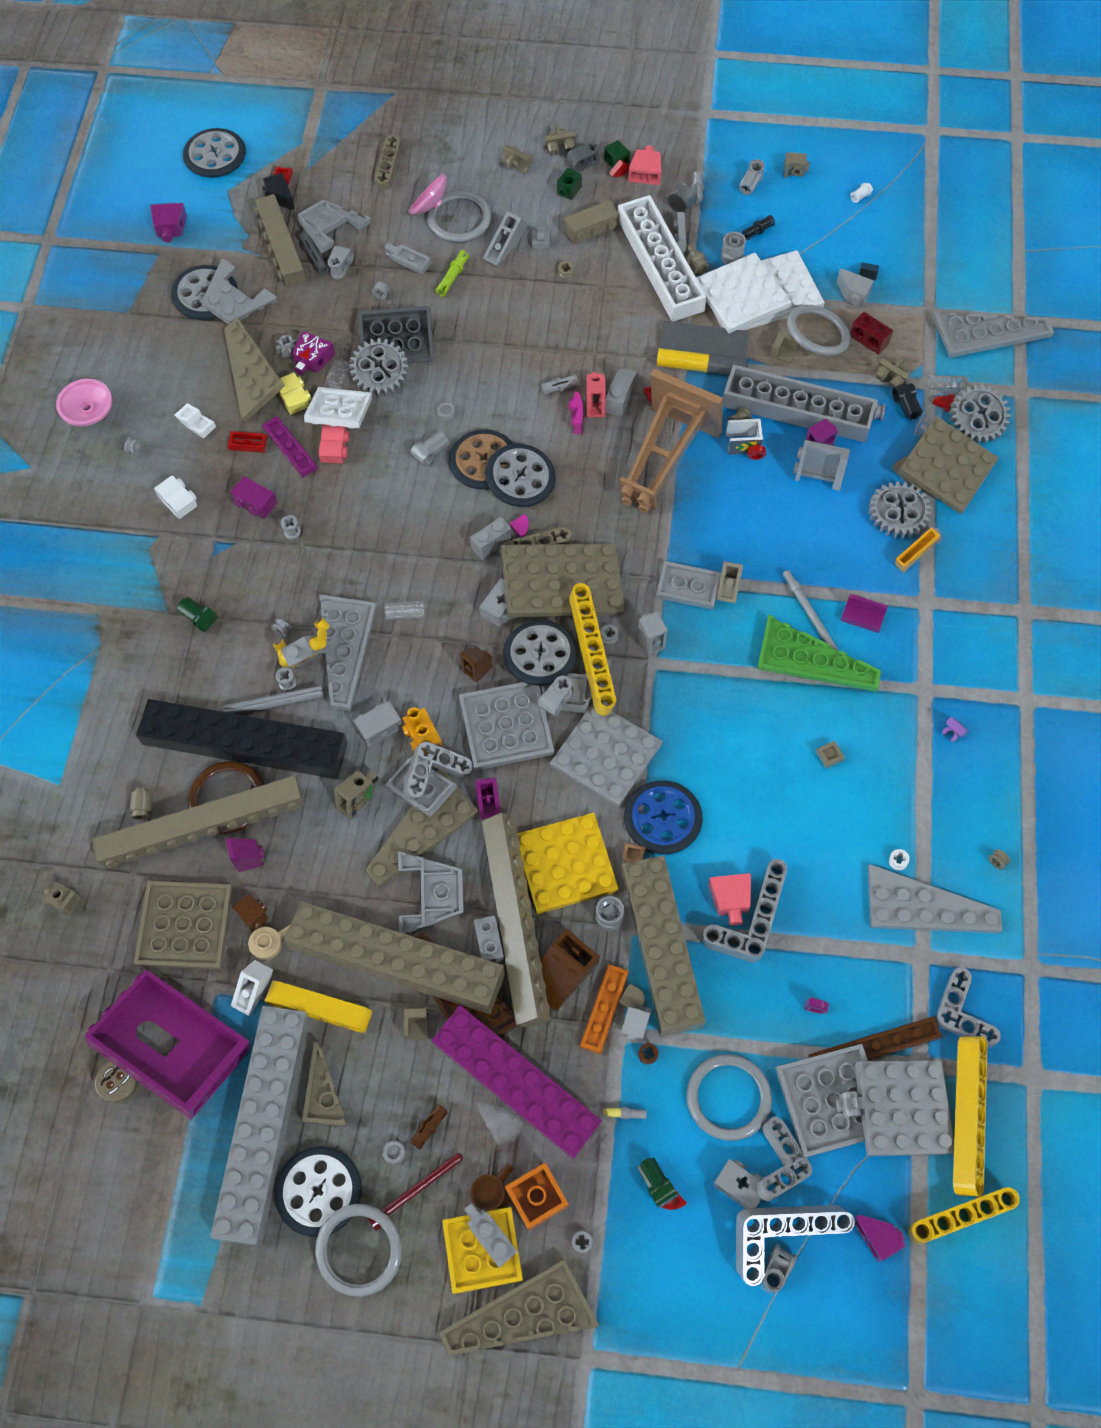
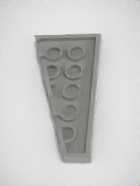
(346, 645)
(913, 905)

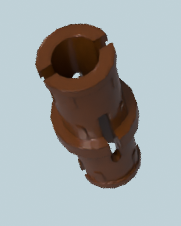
(428, 1126)

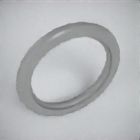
(464, 237)
(810, 346)
(704, 1123)
(395, 1255)

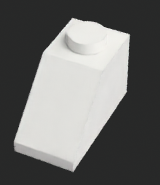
(251, 987)

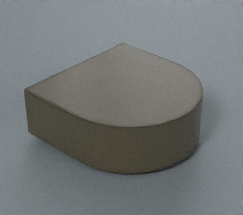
(632, 995)

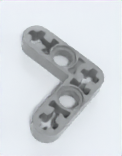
(430, 760)
(954, 1010)
(790, 1161)

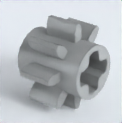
(286, 346)
(850, 1104)

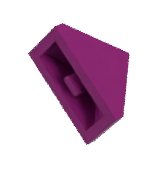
(487, 797)

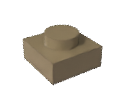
(830, 754)

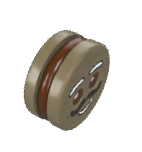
(115, 1084)

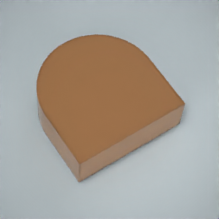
(633, 853)

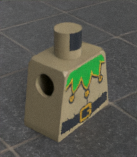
(354, 793)

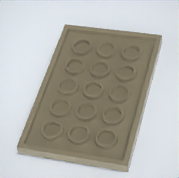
(543, 576)

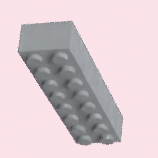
(798, 402)

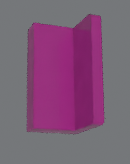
(864, 613)

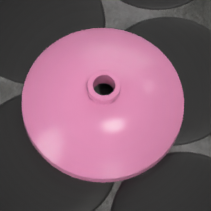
(430, 196)
(84, 402)

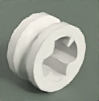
(899, 852)

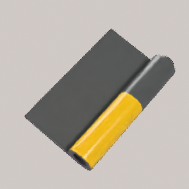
(701, 348)

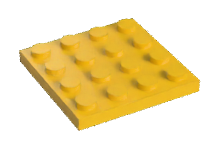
(566, 863)

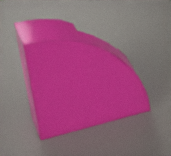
(520, 525)

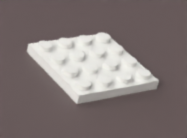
(743, 293)

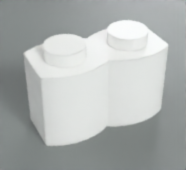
(176, 497)

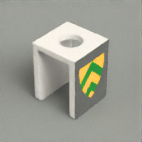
(744, 427)

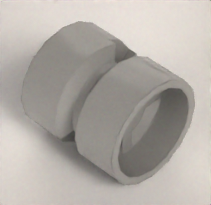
(733, 247)
(609, 913)

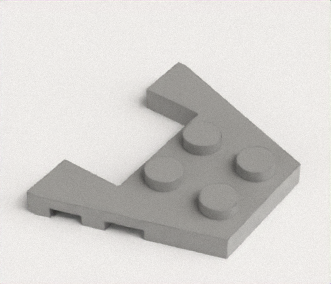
(324, 218)
(229, 302)
(581, 692)
(440, 892)

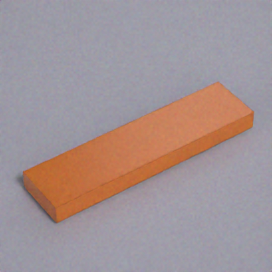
(604, 1009)

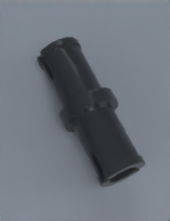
(758, 227)

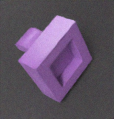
(956, 727)

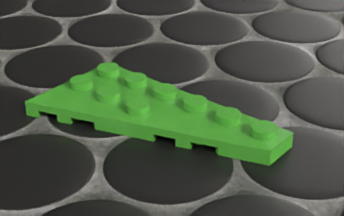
(804, 656)

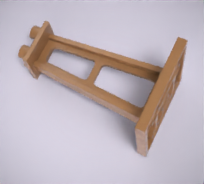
(685, 404)

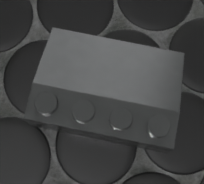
(404, 326)

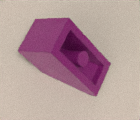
(245, 853)
(880, 1236)

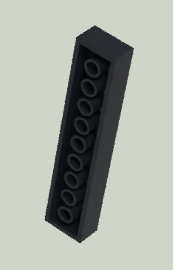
(242, 738)

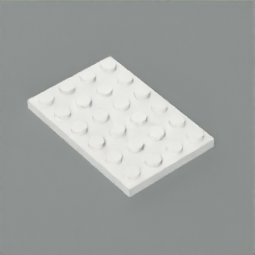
(796, 283)

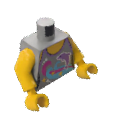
(304, 649)

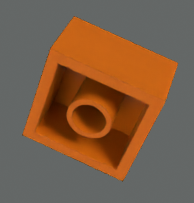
(537, 1196)

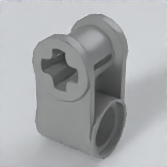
(340, 261)
(556, 695)
(780, 1265)

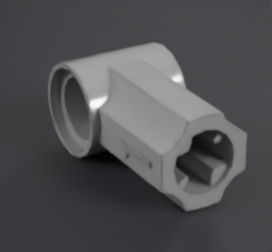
(752, 177)
(426, 451)

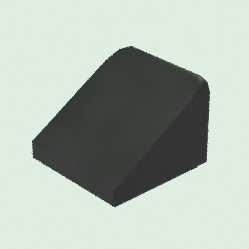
(869, 271)

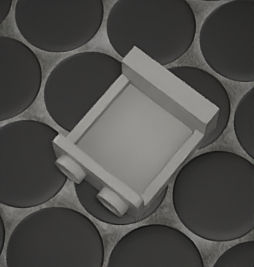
(822, 462)

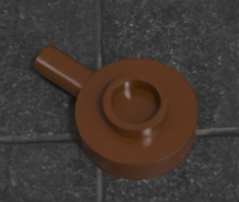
(488, 1190)

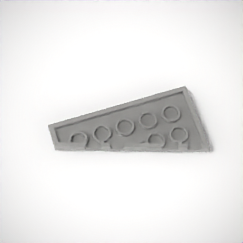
(986, 332)

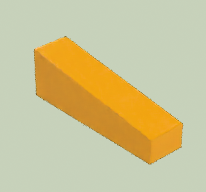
(916, 550)

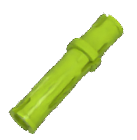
(456, 267)

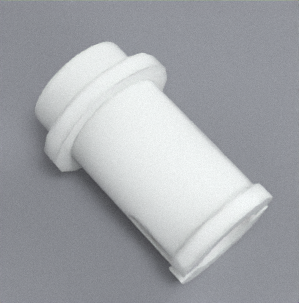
(864, 190)

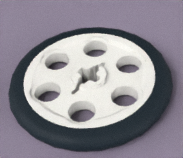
(305, 1162)

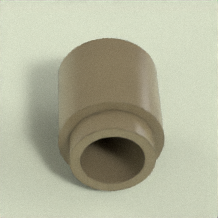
(140, 803)

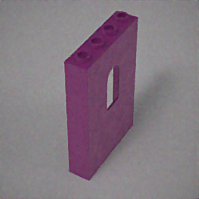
(193, 1068)

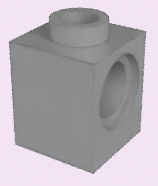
(636, 1021)

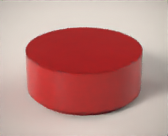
(756, 452)

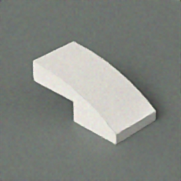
(195, 421)

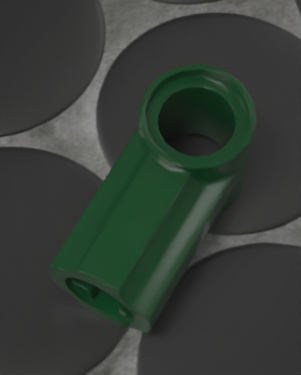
(200, 616)
(659, 1186)

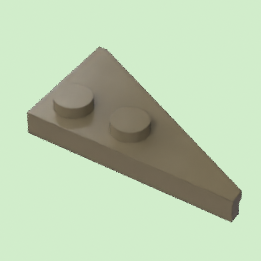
(321, 1099)

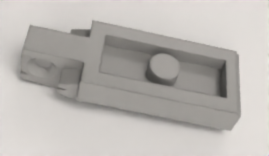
(408, 257)
(490, 1236)

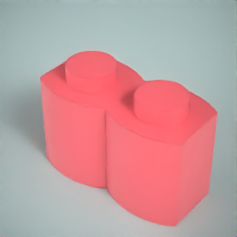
(333, 444)

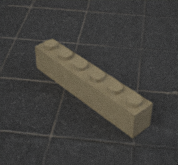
(280, 241)

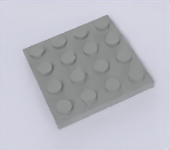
(505, 725)
(606, 755)
(811, 1097)
(904, 1108)

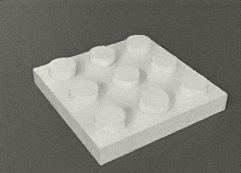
(338, 407)

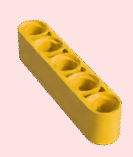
(319, 1006)
(974, 1213)

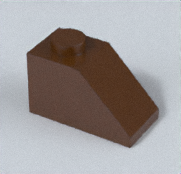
(475, 663)

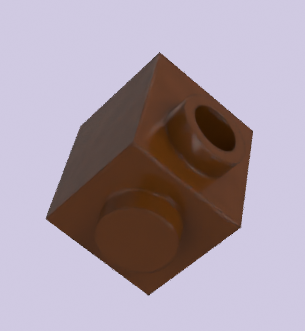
(251, 912)

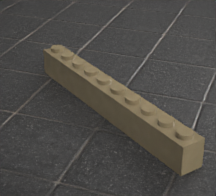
(198, 822)
(516, 921)

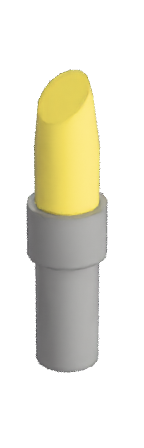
(625, 1113)

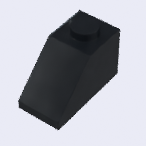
(277, 185)

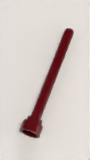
(418, 1187)

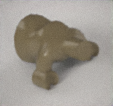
(697, 261)

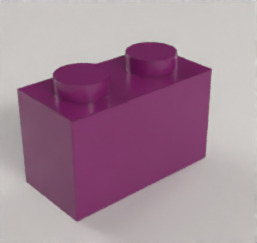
(253, 497)

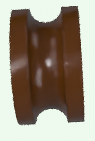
(641, 1055)

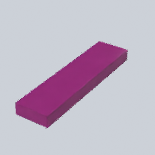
(289, 447)

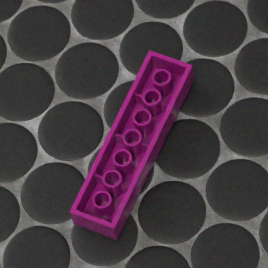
(516, 1082)

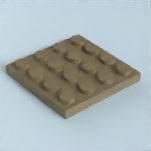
(948, 464)
(183, 925)

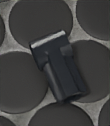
(906, 397)

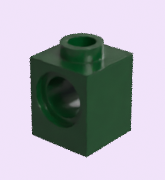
(616, 151)
(569, 183)

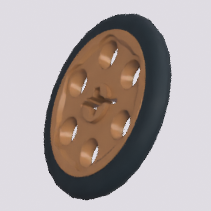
(465, 446)

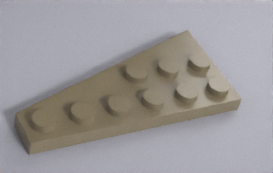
(421, 833)
(534, 1310)

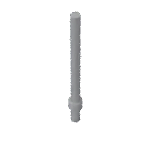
(796, 588)

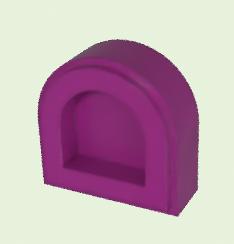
(816, 1006)

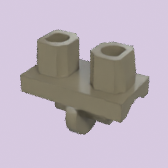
(559, 138)
(516, 159)
(893, 369)

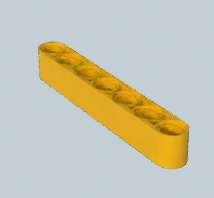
(589, 656)
(970, 1116)

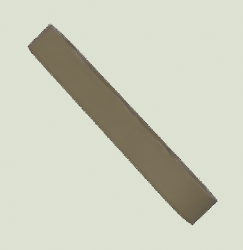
(390, 162)
(535, 538)

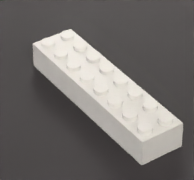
(661, 258)

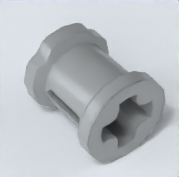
(290, 527)
(287, 677)

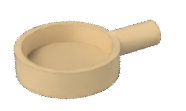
(266, 942)

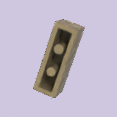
(591, 222)

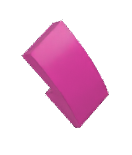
(576, 408)

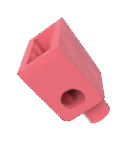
(646, 167)
(595, 387)
(731, 896)

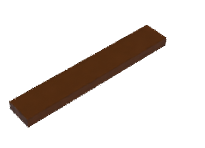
(893, 1039)

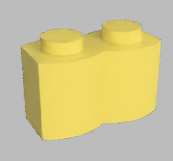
(293, 394)

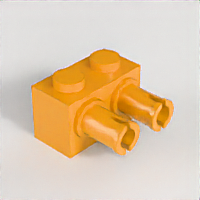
(420, 729)

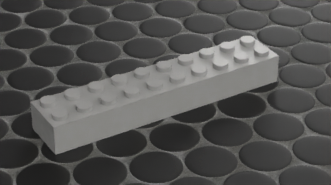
(260, 1127)

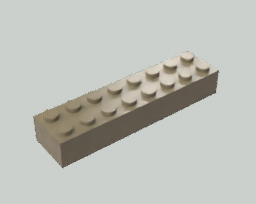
(663, 946)

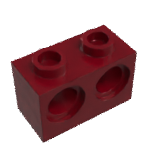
(871, 333)

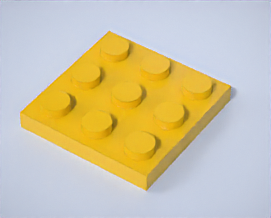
(470, 1263)

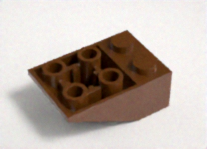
(566, 967)

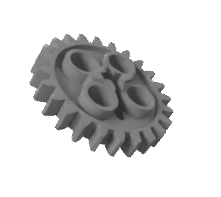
(367, 377)
(980, 413)
(917, 508)

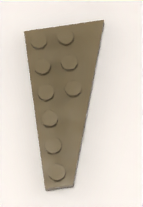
(252, 373)

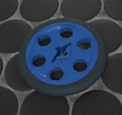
(653, 842)

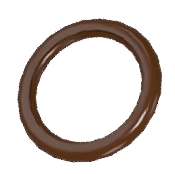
(220, 767)

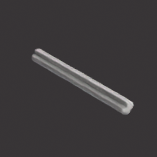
(274, 700)

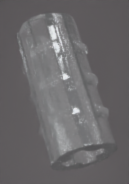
(404, 610)

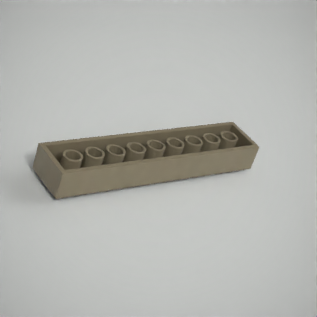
(395, 957)

